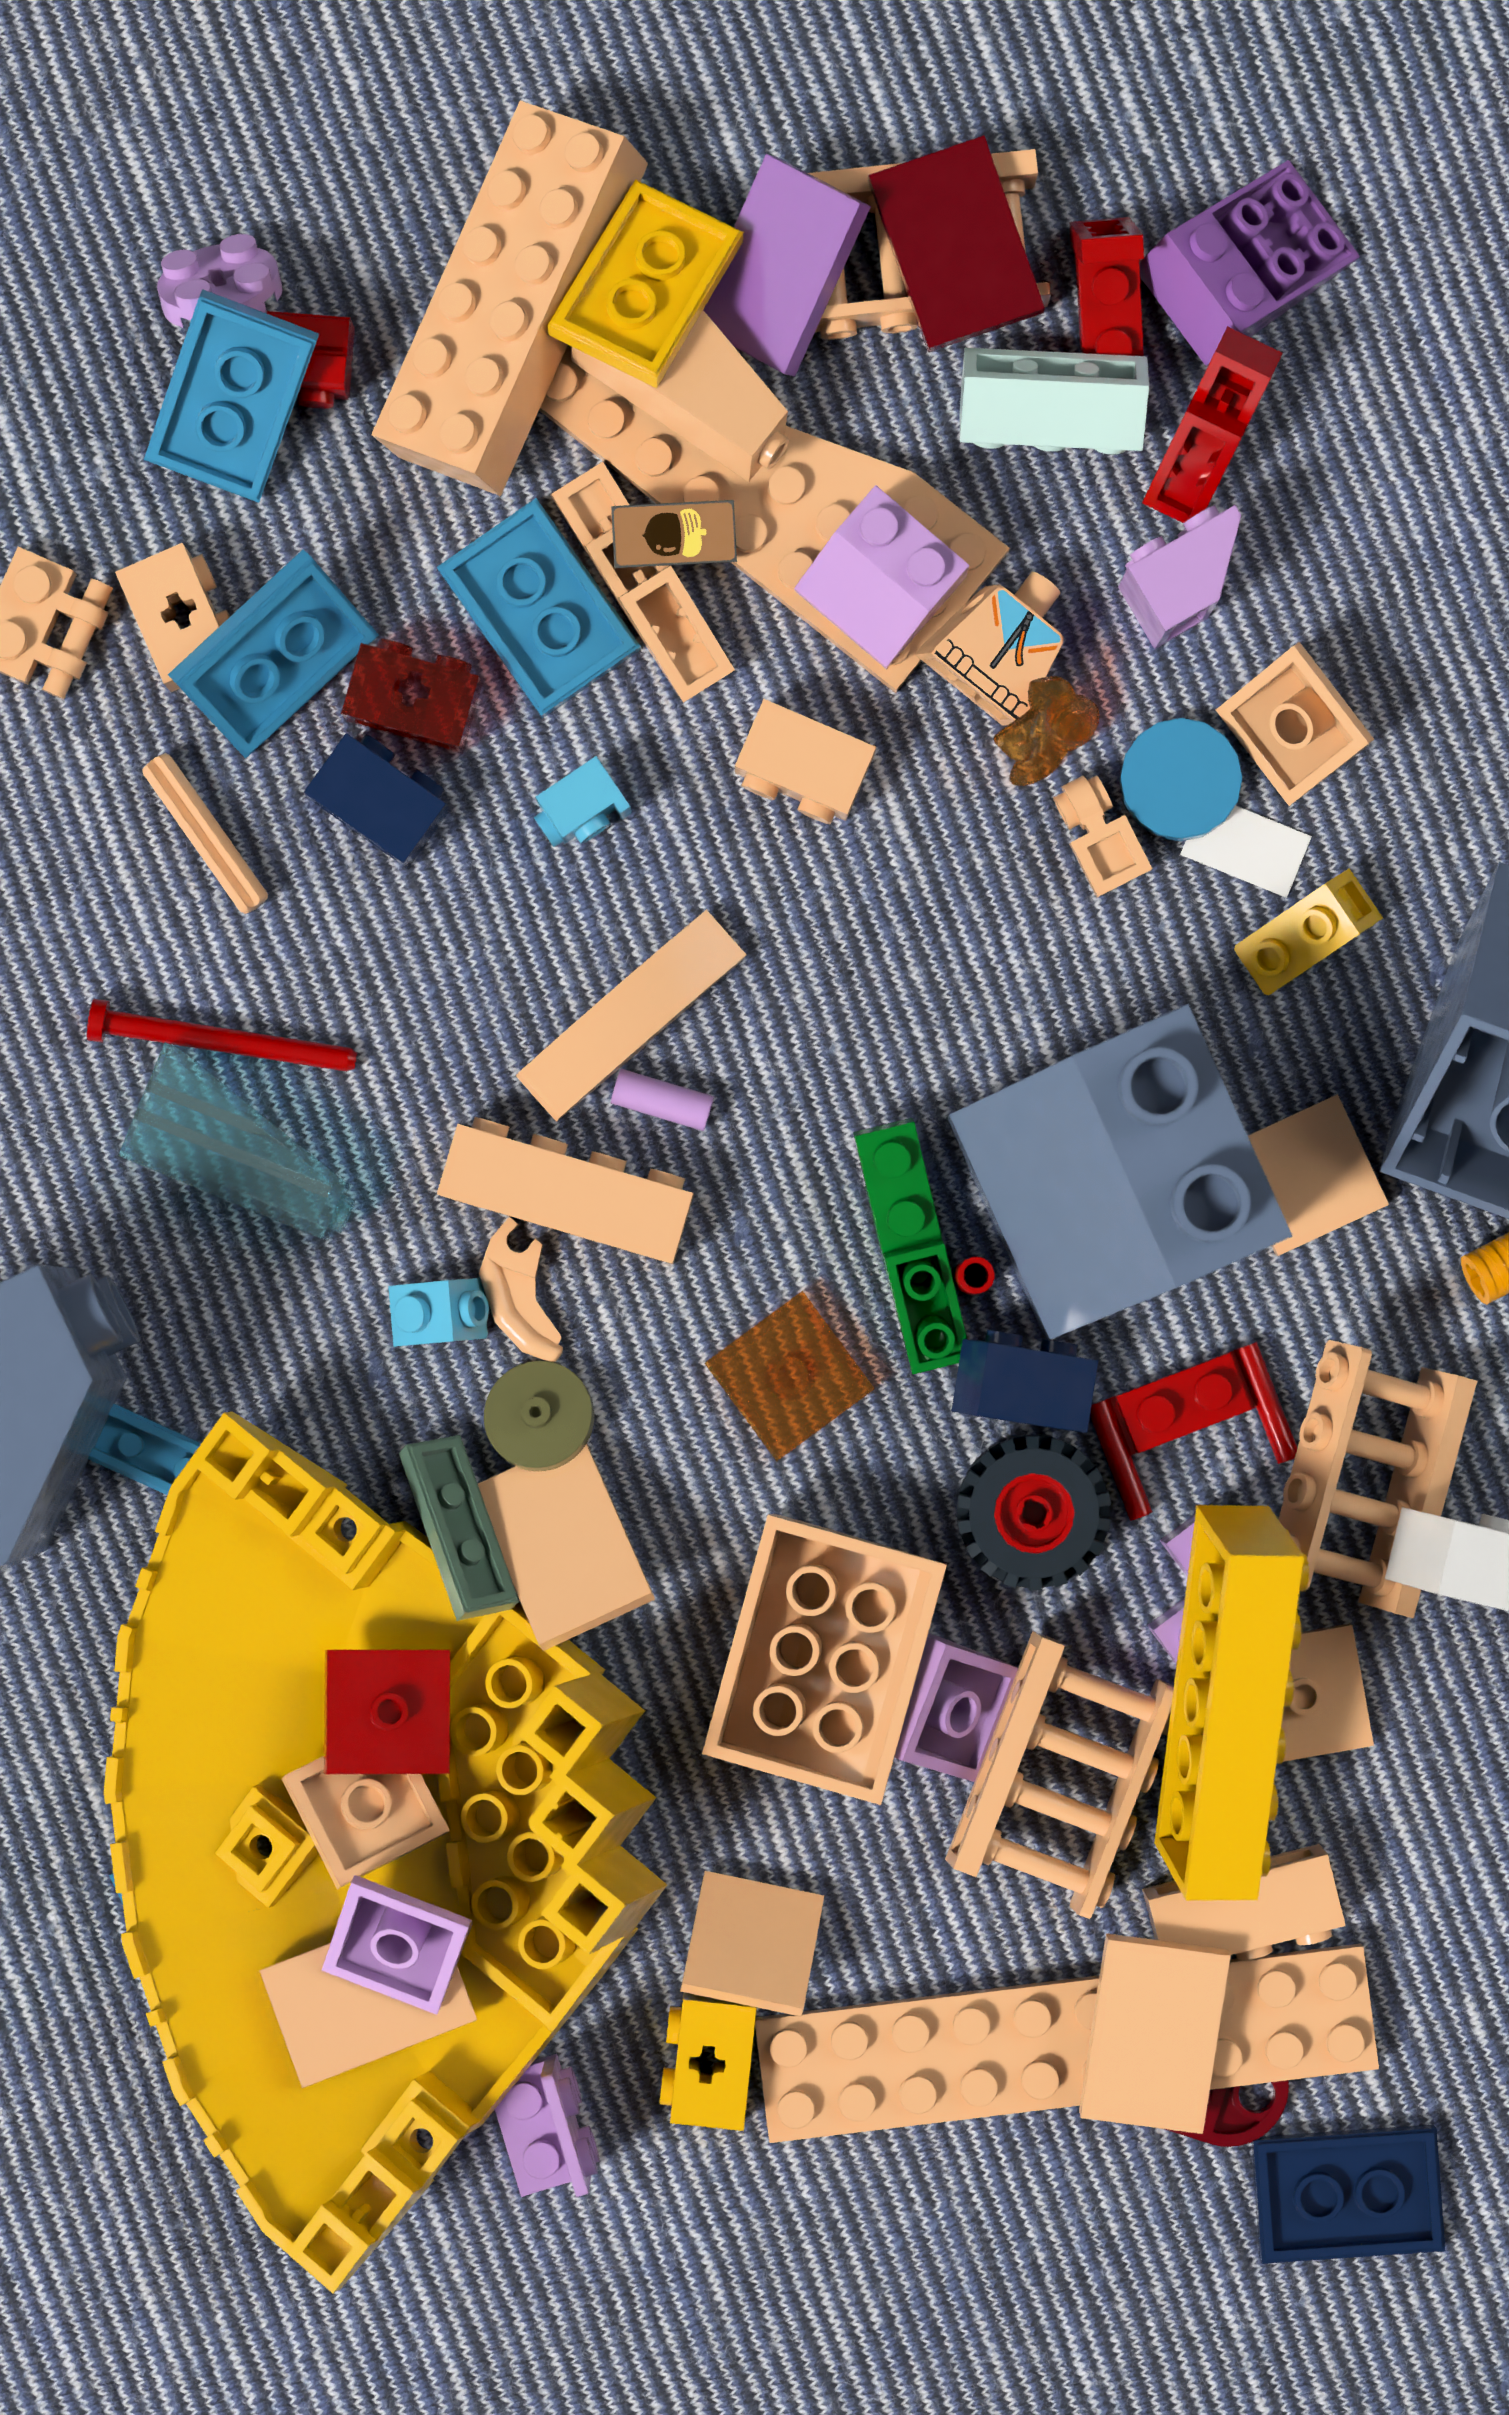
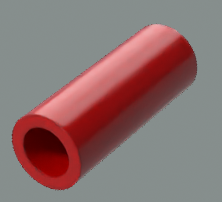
(988, 1275)

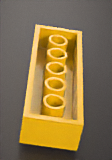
(1230, 1702)

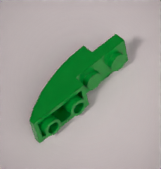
(911, 1244)

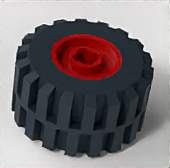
(1033, 1511)

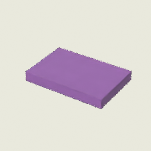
(787, 265)

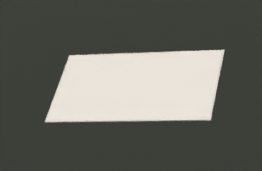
(1252, 850)

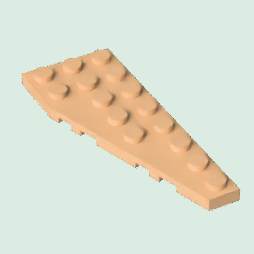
(783, 510)

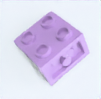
(544, 2131)

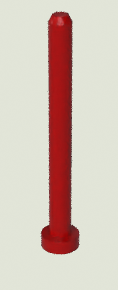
(106, 1021)

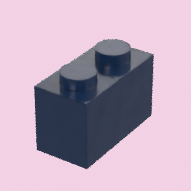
(378, 799)
(1025, 1384)

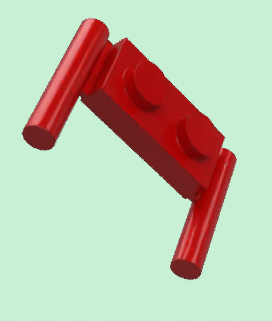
(1185, 1405)

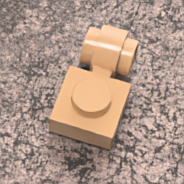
(1109, 851)

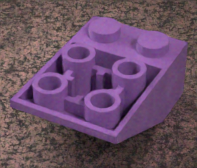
(1246, 259)

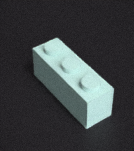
(1053, 400)

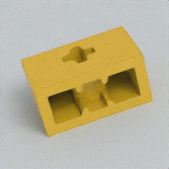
(707, 2098)

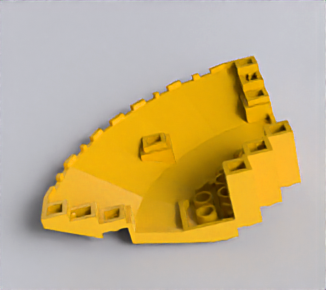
(230, 1699)

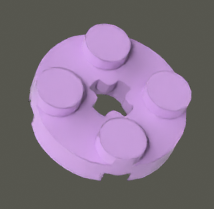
(230, 270)

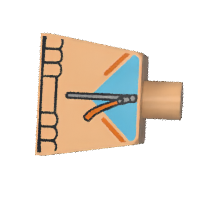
(998, 646)

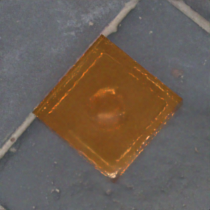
(789, 1376)

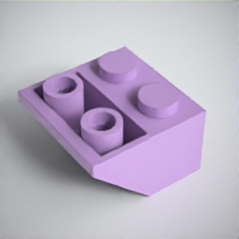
(1180, 581)

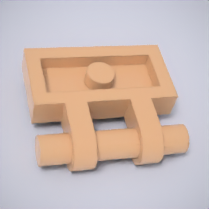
(30, 604)

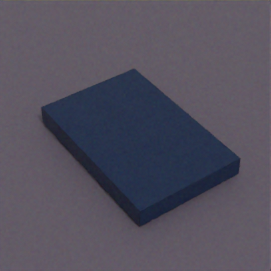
(1348, 2194)

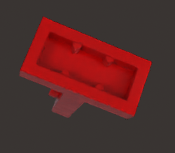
(1108, 285)

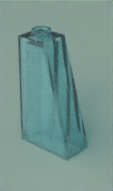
(223, 1145)

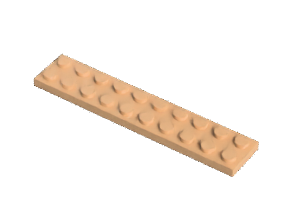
(1031, 2044)

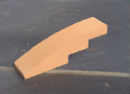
(648, 595)
(631, 1015)

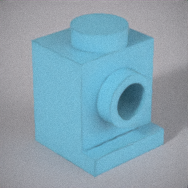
(580, 804)

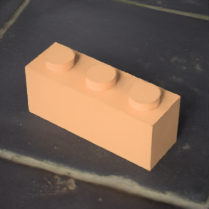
(1293, 1903)

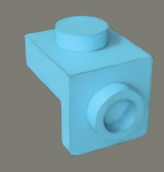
(438, 1312)

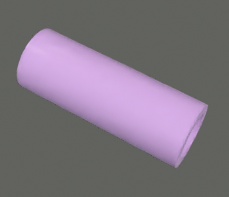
(662, 1099)

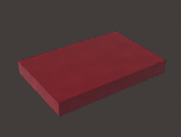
(956, 244)

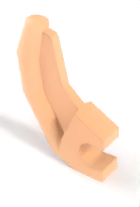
(511, 1295)

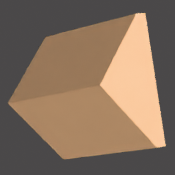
(1294, 724)

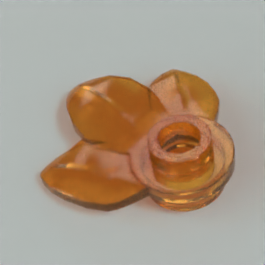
(1046, 732)

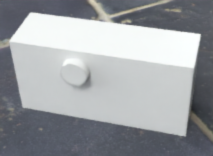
(1452, 1557)

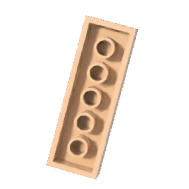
(485, 339)

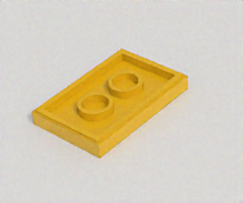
(645, 283)

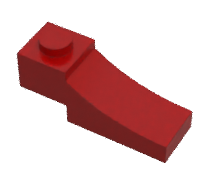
(1212, 426)

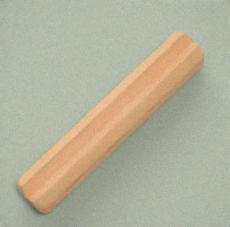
(205, 833)

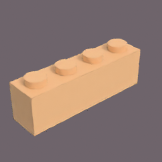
(566, 1192)

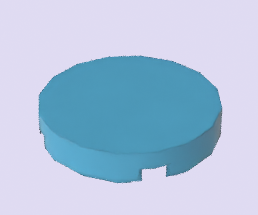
(1180, 779)

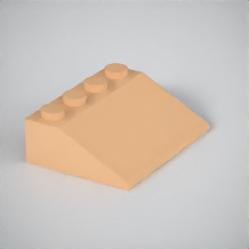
(824, 1658)

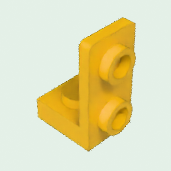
(1307, 932)

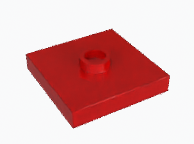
(387, 1712)

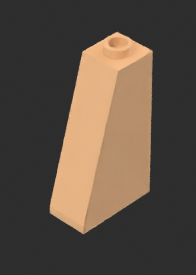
(708, 400)

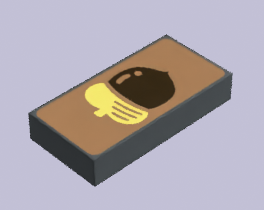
(674, 534)

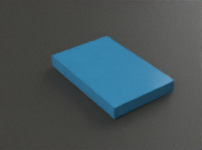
(231, 395)
(539, 608)
(273, 654)

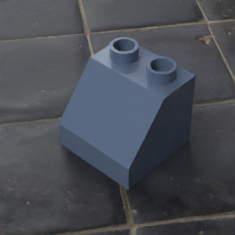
(1455, 1104)
(1118, 1174)
(53, 1394)

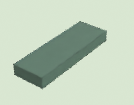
(458, 1527)

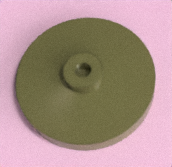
(539, 1416)

